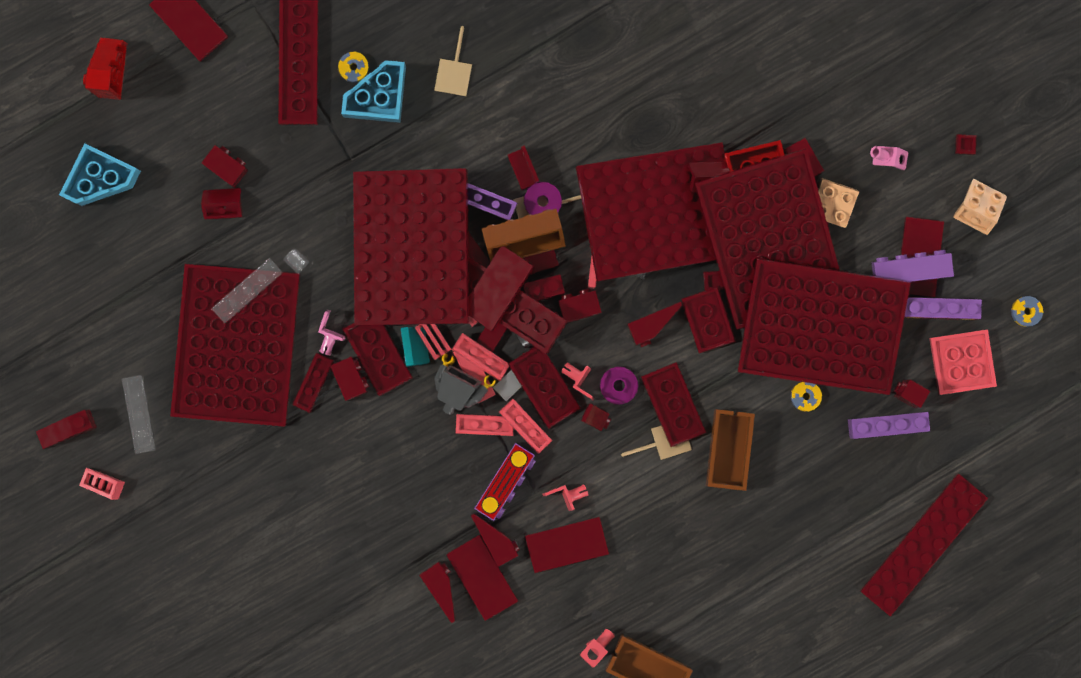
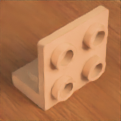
(837, 201)
(981, 207)

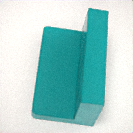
(414, 348)

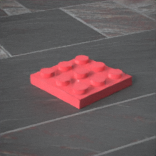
(963, 362)

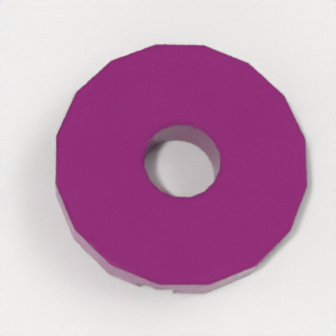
(538, 190)
(630, 388)

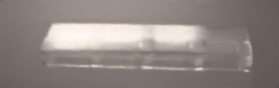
(247, 290)
(138, 414)

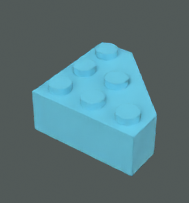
(377, 95)
(97, 177)

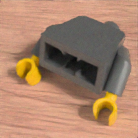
(457, 387)

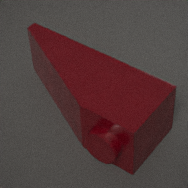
(649, 326)
(595, 417)
(66, 428)
(498, 543)
(439, 584)

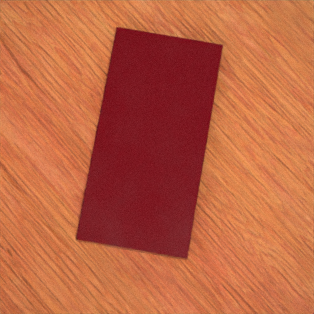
(190, 25)
(919, 237)
(498, 287)
(378, 356)
(544, 386)
(673, 404)
(566, 544)
(482, 577)

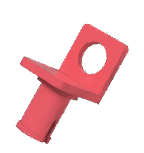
(578, 376)
(569, 495)
(598, 647)

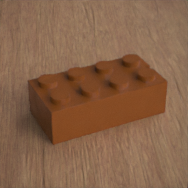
(526, 235)
(730, 450)
(641, 661)

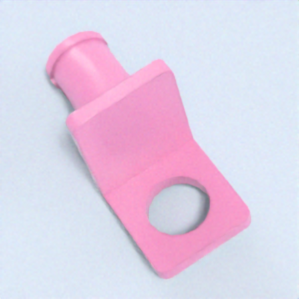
(889, 156)
(330, 336)

